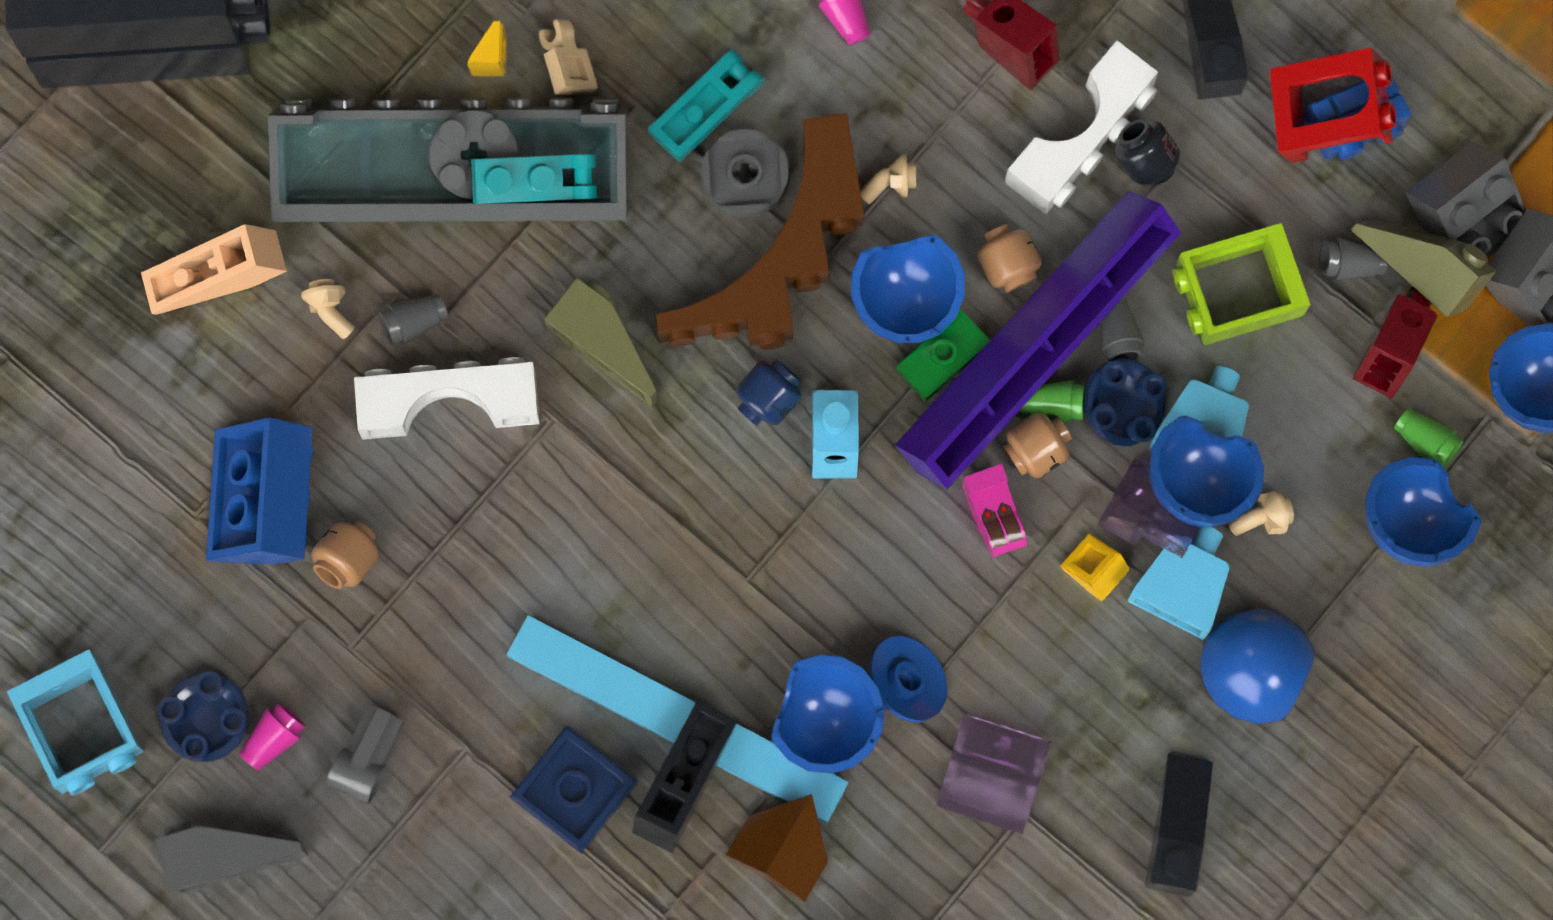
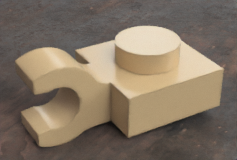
(567, 64)

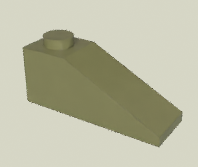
(1437, 266)
(594, 330)

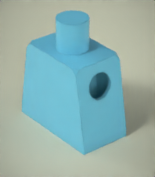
(1212, 404)
(835, 433)
(1185, 588)

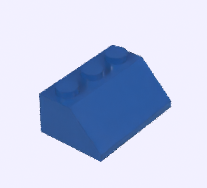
(260, 493)

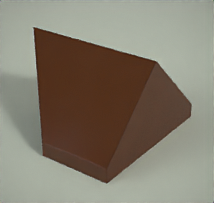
(783, 846)

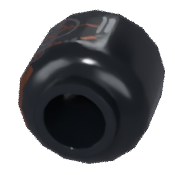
(1147, 152)

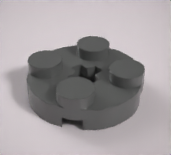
(455, 136)
(739, 198)

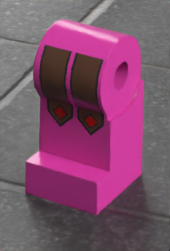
(994, 510)

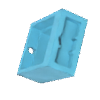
(55, 683)

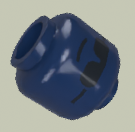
(768, 392)

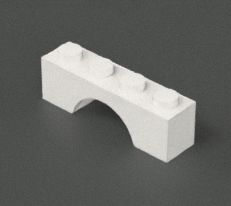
(1048, 168)
(391, 401)

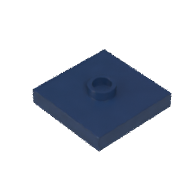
(574, 789)

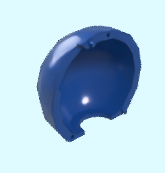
(908, 289)
(1524, 377)
(1204, 475)
(1417, 515)
(1256, 665)
(828, 715)

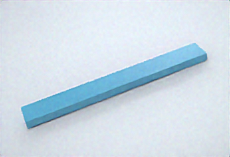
(665, 713)

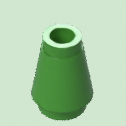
(1058, 400)
(1429, 436)

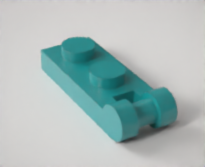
(705, 106)
(531, 178)

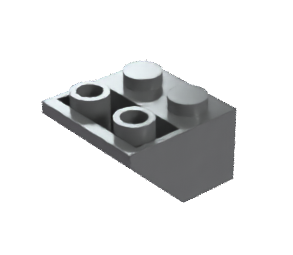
(1469, 199)
(1526, 269)

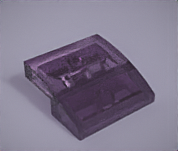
(1138, 514)
(993, 773)

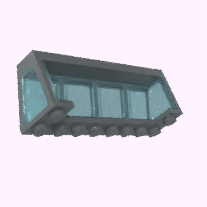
(376, 167)

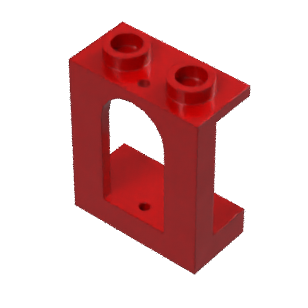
(1373, 121)

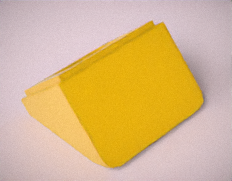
(490, 53)
(1096, 566)

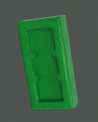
(942, 356)

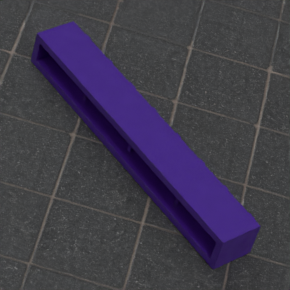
(1038, 339)

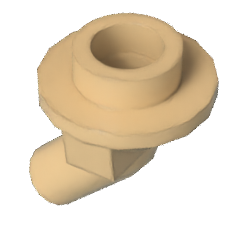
(899, 175)
(322, 298)
(1273, 512)

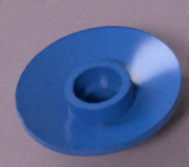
(908, 678)

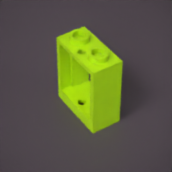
(1282, 268)

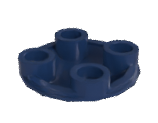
(1124, 402)
(204, 717)

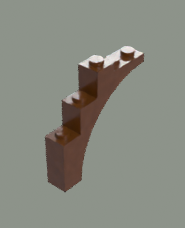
(797, 259)

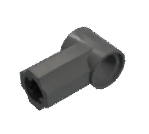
(361, 765)

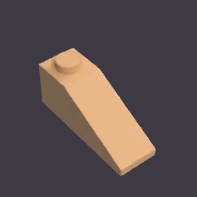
(215, 269)

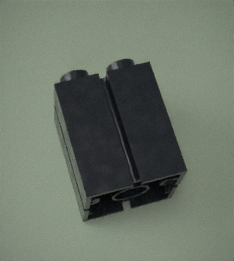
(135, 39)

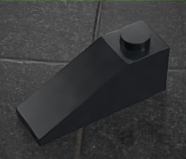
(1215, 48)
(683, 777)
(1180, 826)

